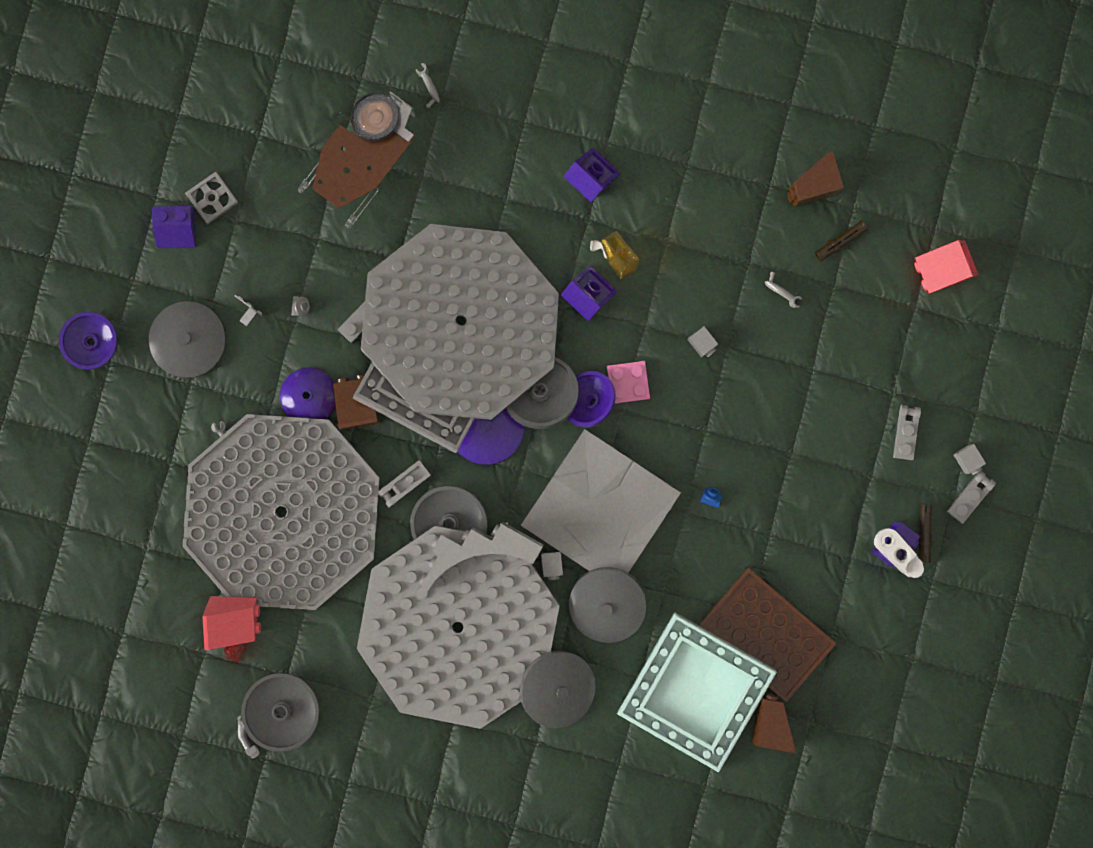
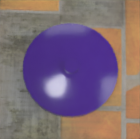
(492, 439)

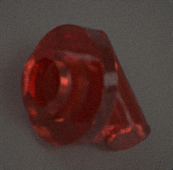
(234, 652)

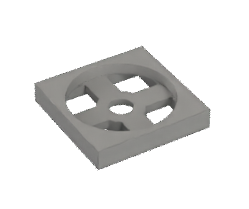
(192, 193)

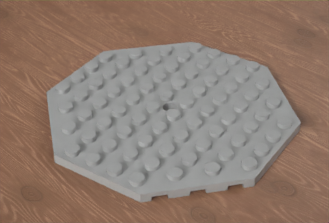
(450, 366)
(235, 501)
(449, 673)

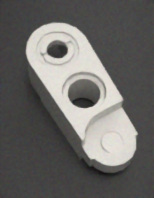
(910, 564)

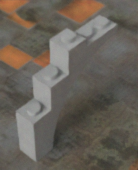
(476, 543)

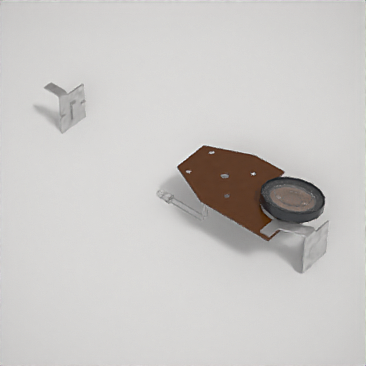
(380, 145)

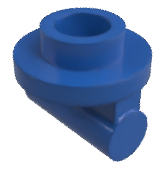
(711, 497)

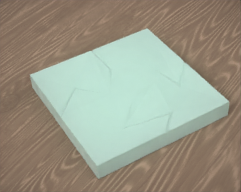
(696, 692)

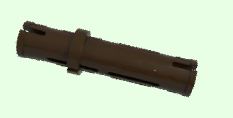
(822, 253)
(925, 534)

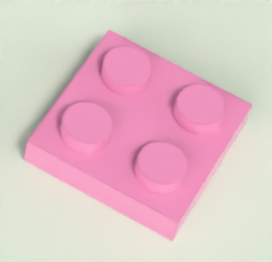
(629, 381)

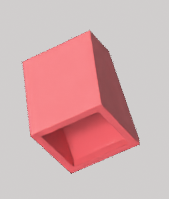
(946, 266)
(230, 621)

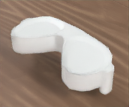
(596, 245)

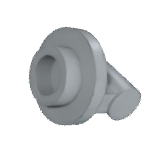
(300, 306)

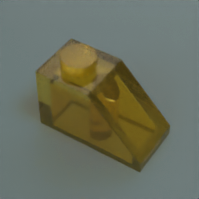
(619, 255)

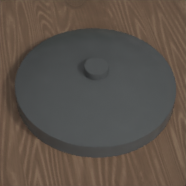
(187, 339)
(548, 400)
(450, 508)
(607, 604)
(557, 689)
(280, 712)

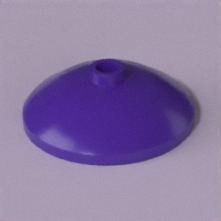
(75, 340)
(592, 387)
(321, 390)

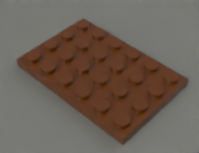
(769, 629)

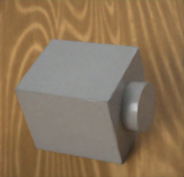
(703, 342)
(970, 459)
(552, 565)

